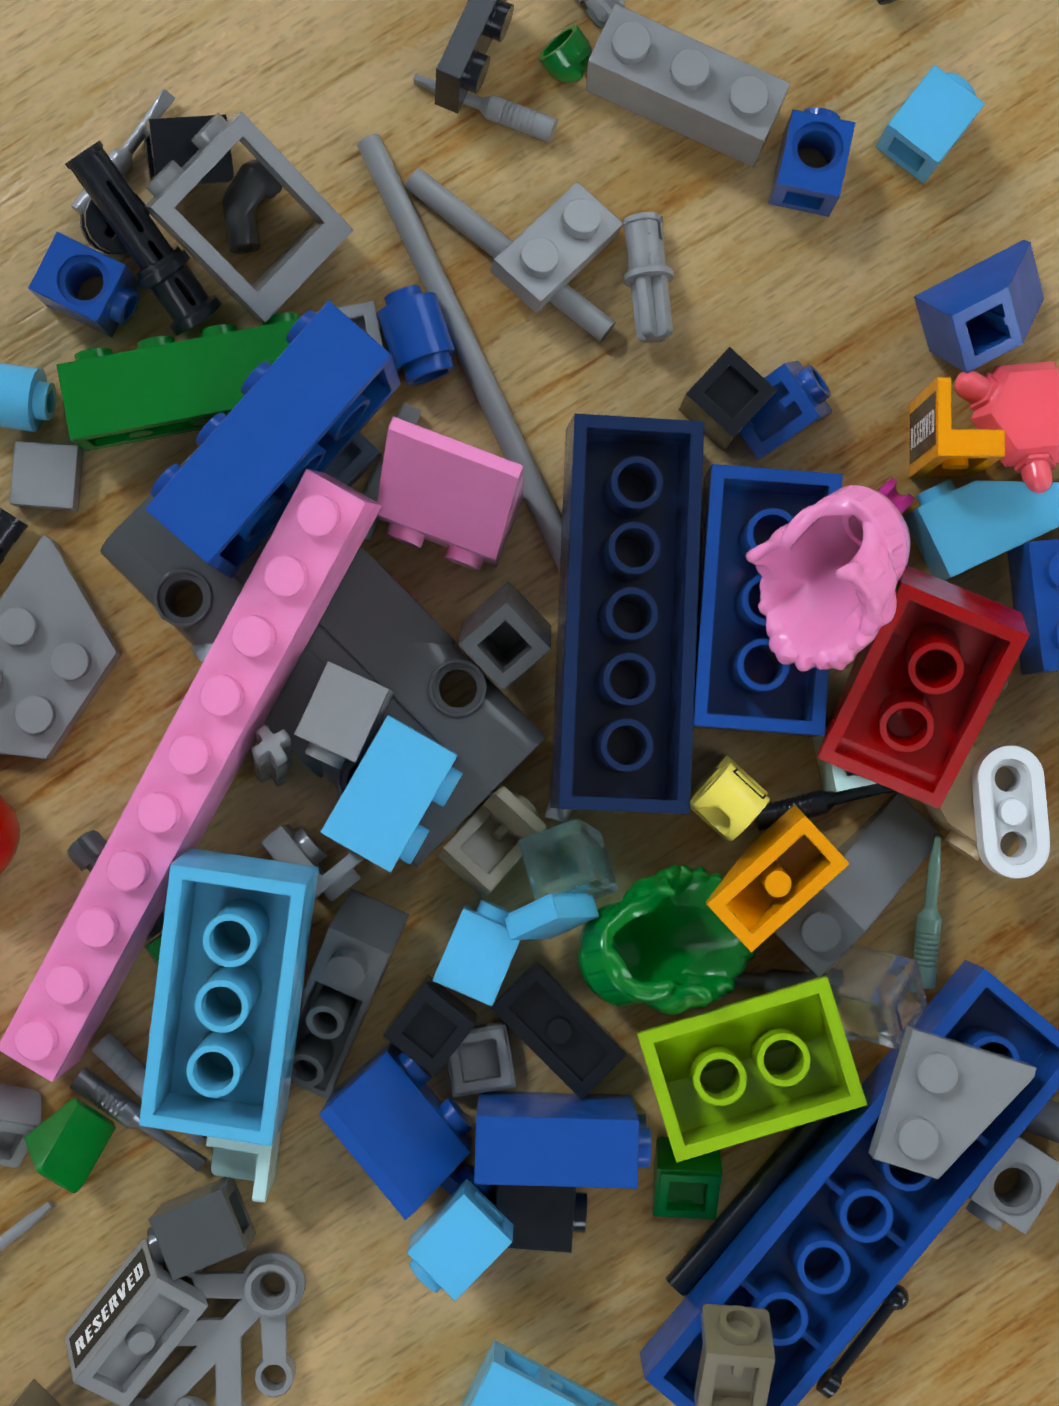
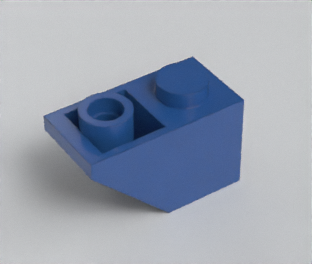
(982, 308)

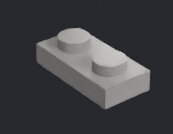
(556, 247)

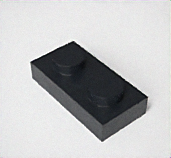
(464, 59)
(559, 1030)

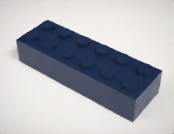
(627, 614)

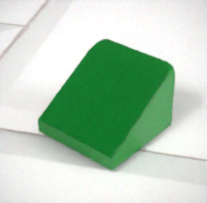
(69, 1144)
(685, 1187)

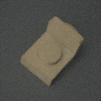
(734, 1356)

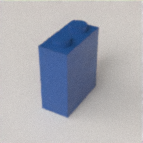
(560, 1140)

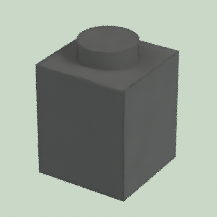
(505, 635)
(200, 1228)

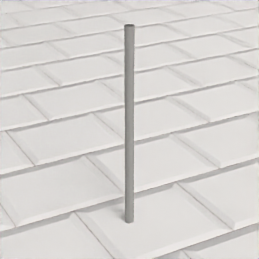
(463, 339)

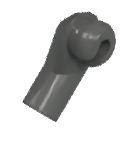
(240, 202)

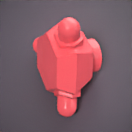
(1025, 405)

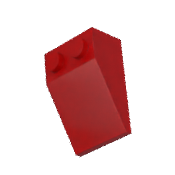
(924, 688)

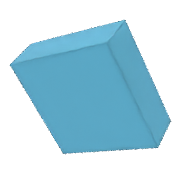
(551, 916)

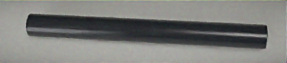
(745, 1205)

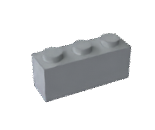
(685, 85)

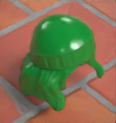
(662, 945)

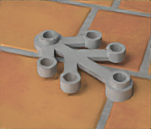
(220, 1338)

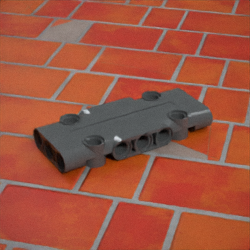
(365, 629)

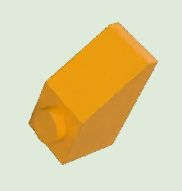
(775, 878)

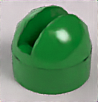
(567, 55)

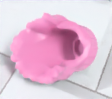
(831, 577)

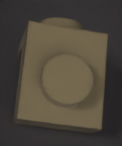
(489, 840)

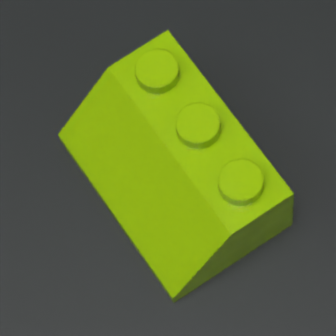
(751, 1068)

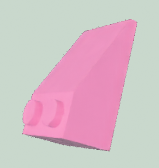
(447, 495)

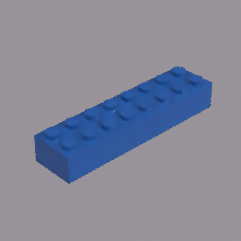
(850, 1224)

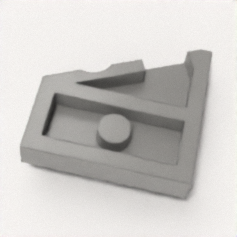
(942, 1101)

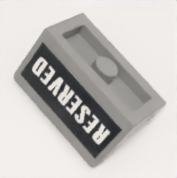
(131, 1327)

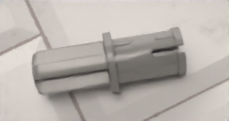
(648, 276)

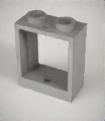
(295, 263)

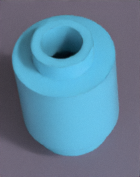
(25, 397)

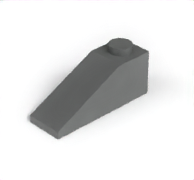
(881, 861)

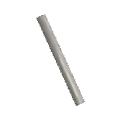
(494, 242)

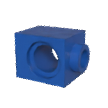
(807, 187)
(64, 271)

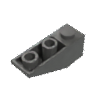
(343, 988)

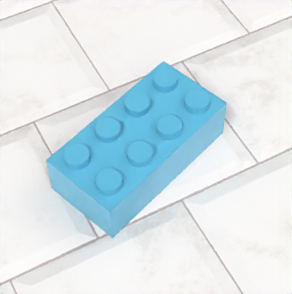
(228, 996)

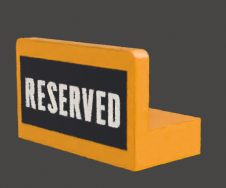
(944, 451)

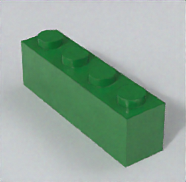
(164, 383)

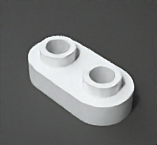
(1016, 810)

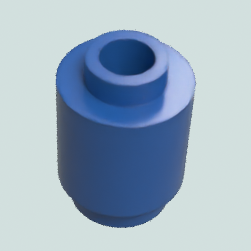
(416, 335)

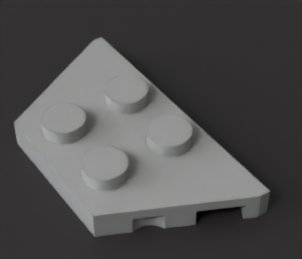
(49, 654)

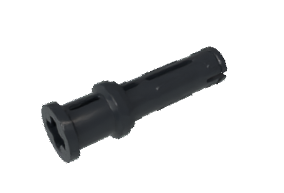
(160, 265)

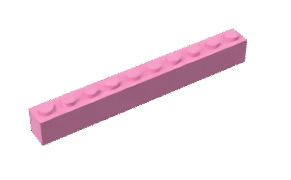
(190, 772)

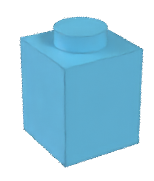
(930, 123)
(478, 953)
(459, 1241)

